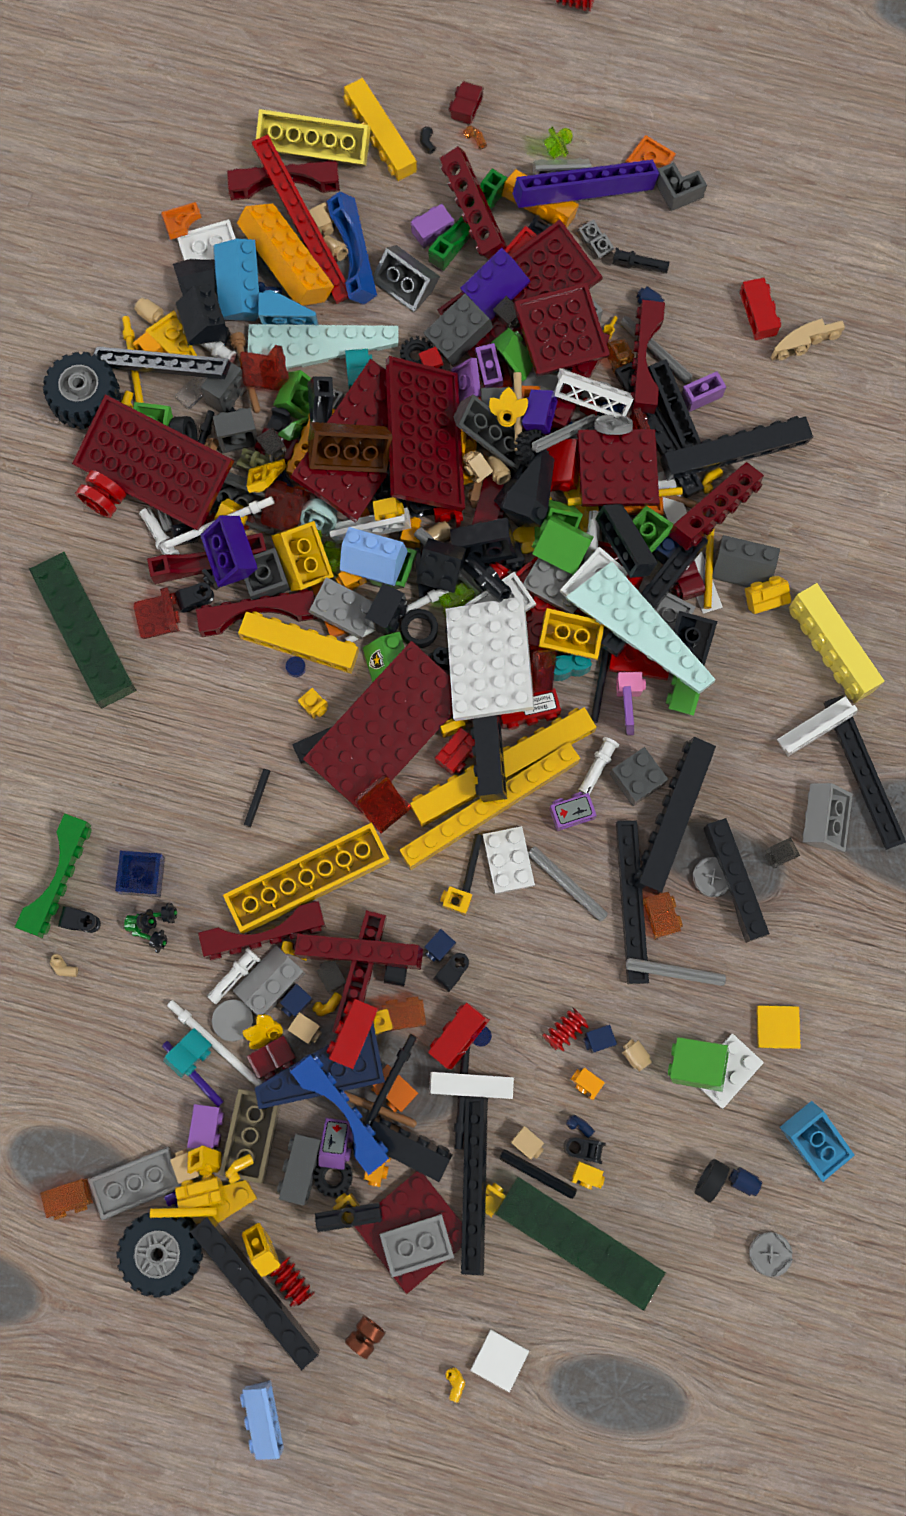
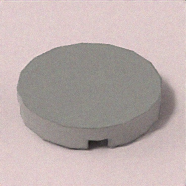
(613, 426)
(709, 878)
(231, 1019)
(770, 1254)

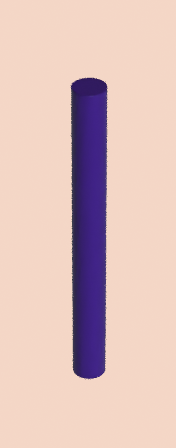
(201, 1083)

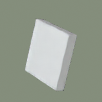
(499, 1360)

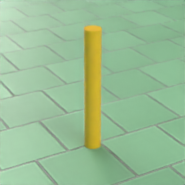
(182, 1212)

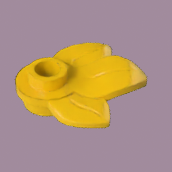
(508, 405)
(526, 536)
(263, 1032)

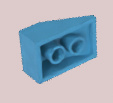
(283, 311)
(817, 1140)

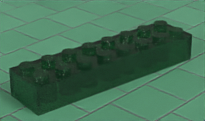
(82, 630)
(580, 1243)

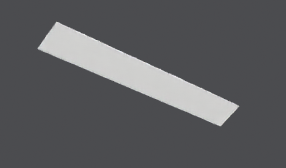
(674, 511)

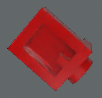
(446, 515)

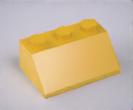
(302, 556)
(571, 634)

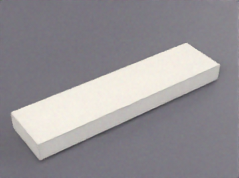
(471, 1085)

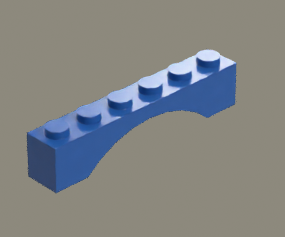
(345, 215)
(312, 1078)

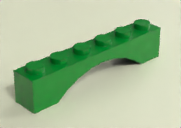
(451, 242)
(37, 915)

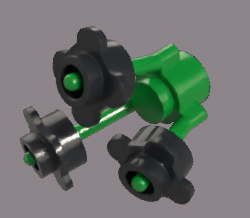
(147, 921)

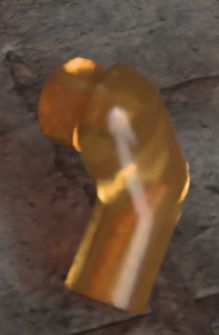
(473, 132)

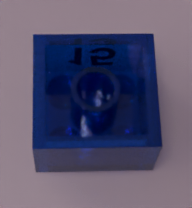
(140, 874)

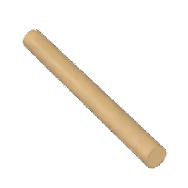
(518, 392)

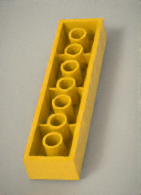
(306, 878)

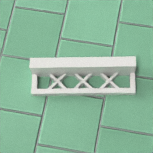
(595, 387)
(370, 525)
(817, 726)

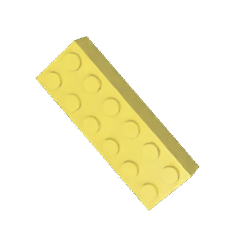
(315, 137)
(835, 643)

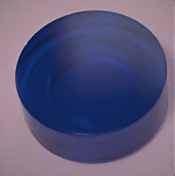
(295, 666)
(483, 1038)

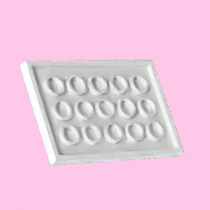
(489, 659)

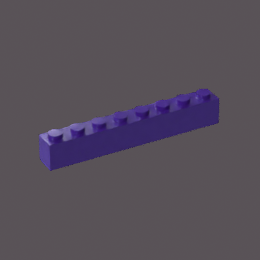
(585, 183)

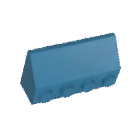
(237, 279)

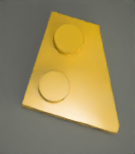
(262, 476)

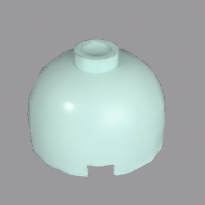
(321, 513)

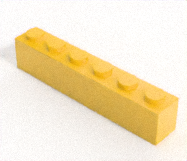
(383, 133)
(299, 642)

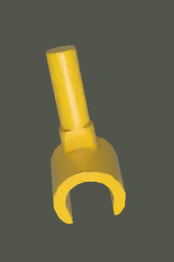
(609, 329)
(287, 948)

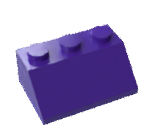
(494, 282)
(228, 550)

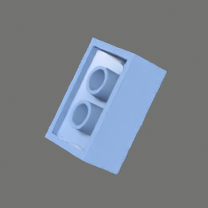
(372, 556)
(262, 1421)

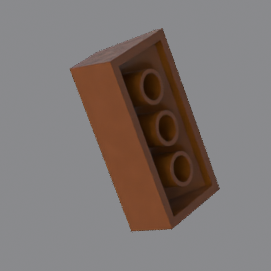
(348, 447)

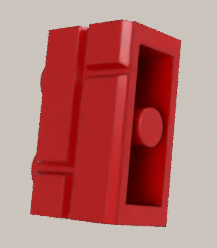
(456, 752)

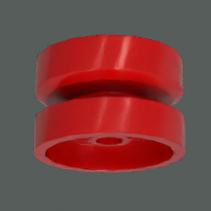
(100, 494)

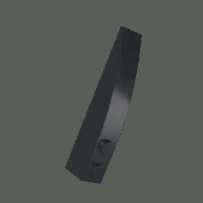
(672, 404)

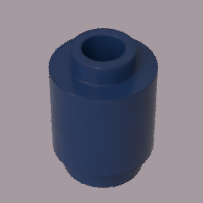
(648, 294)
(745, 1181)

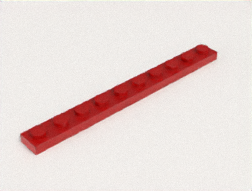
(300, 215)

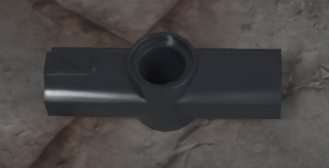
(486, 578)
(335, 1220)

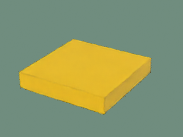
(778, 1027)

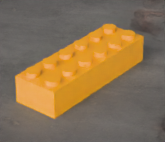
(285, 254)

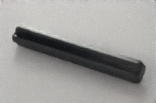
(538, 1174)

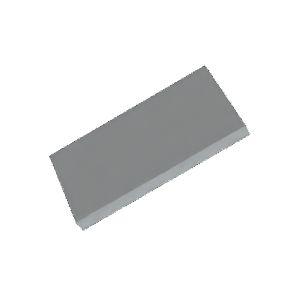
(134, 1183)

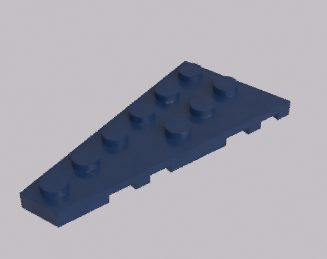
(285, 1089)

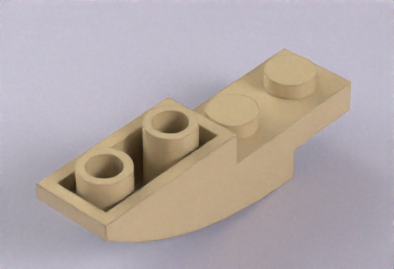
(800, 339)

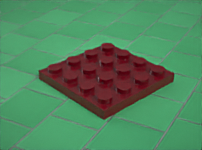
(561, 329)
(618, 468)
(407, 1204)

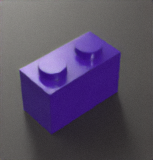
(540, 411)

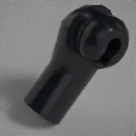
(425, 135)

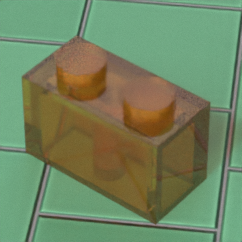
(662, 915)
(406, 1014)
(66, 1198)

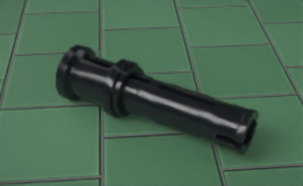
(631, 259)

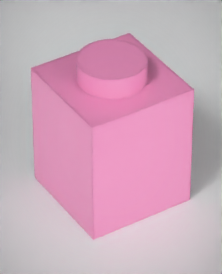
(631, 679)

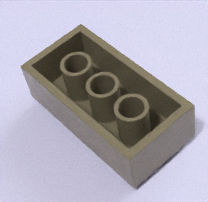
(250, 1133)

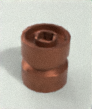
(368, 1329)

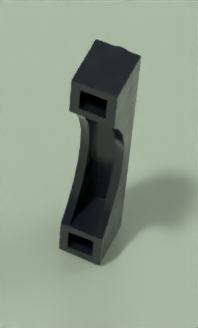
(320, 399)
(745, 902)

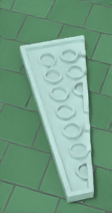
(319, 343)
(623, 610)

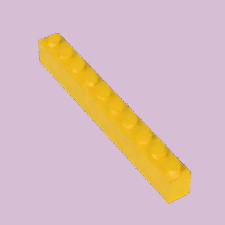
(518, 758)
(481, 812)

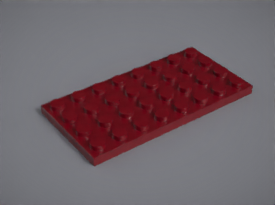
(551, 264)
(425, 438)
(153, 462)
(351, 490)
(384, 724)

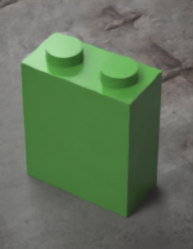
(562, 544)
(699, 1064)

